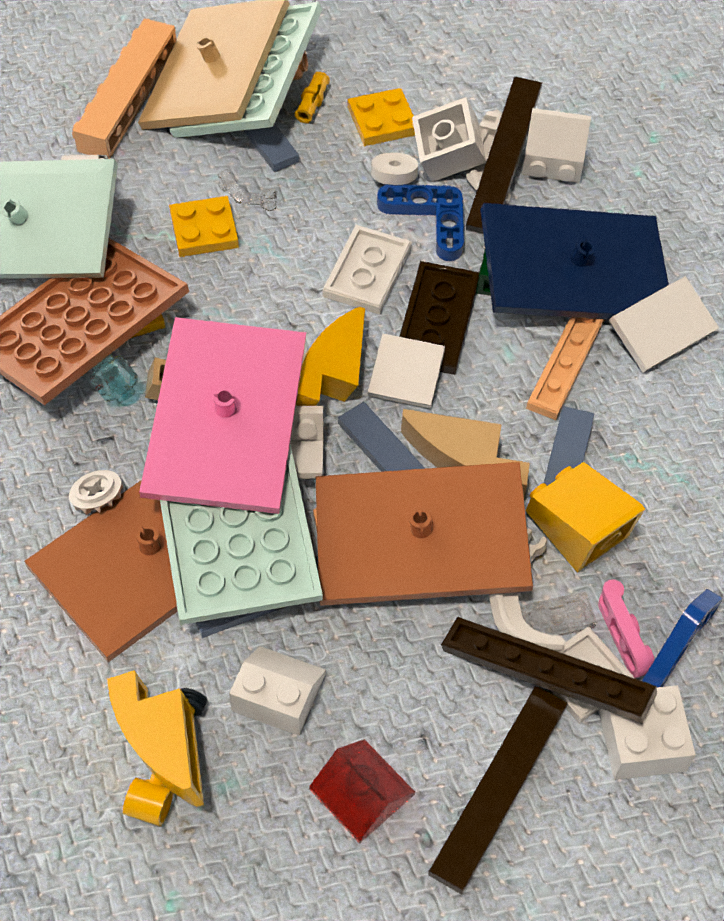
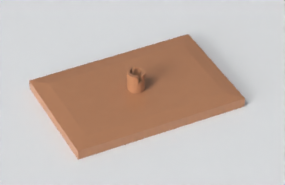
(80, 321)
(422, 534)
(111, 573)

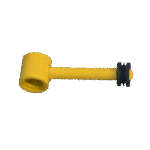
(149, 798)

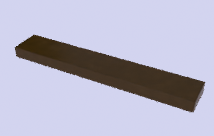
(505, 148)
(550, 669)
(497, 790)

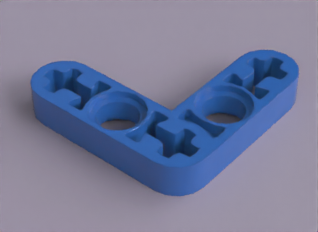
(441, 210)
(690, 623)

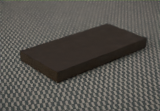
(441, 309)

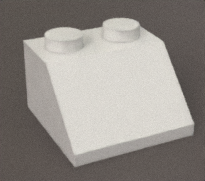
(556, 145)
(276, 689)

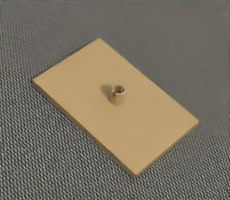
(214, 64)

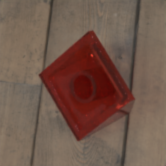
(360, 788)

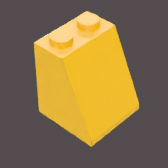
(583, 514)

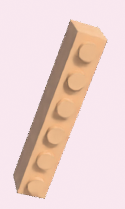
(124, 89)

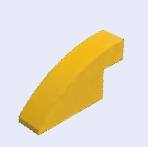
(333, 360)
(160, 733)

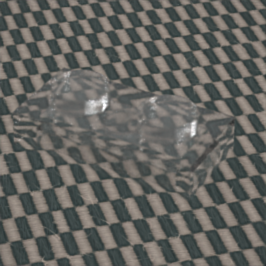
(560, 614)

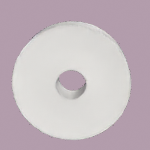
(394, 168)

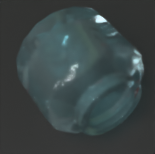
(114, 378)

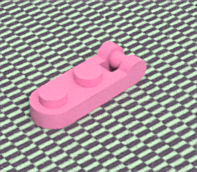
(624, 629)

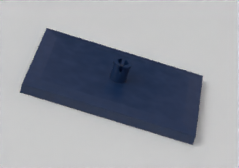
(570, 260)

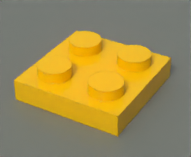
(381, 116)
(203, 226)

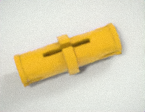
(312, 97)

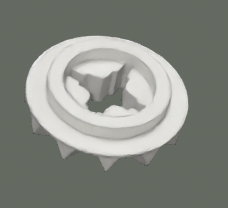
(91, 484)

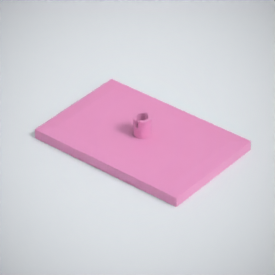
(224, 416)

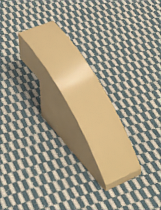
(455, 440)

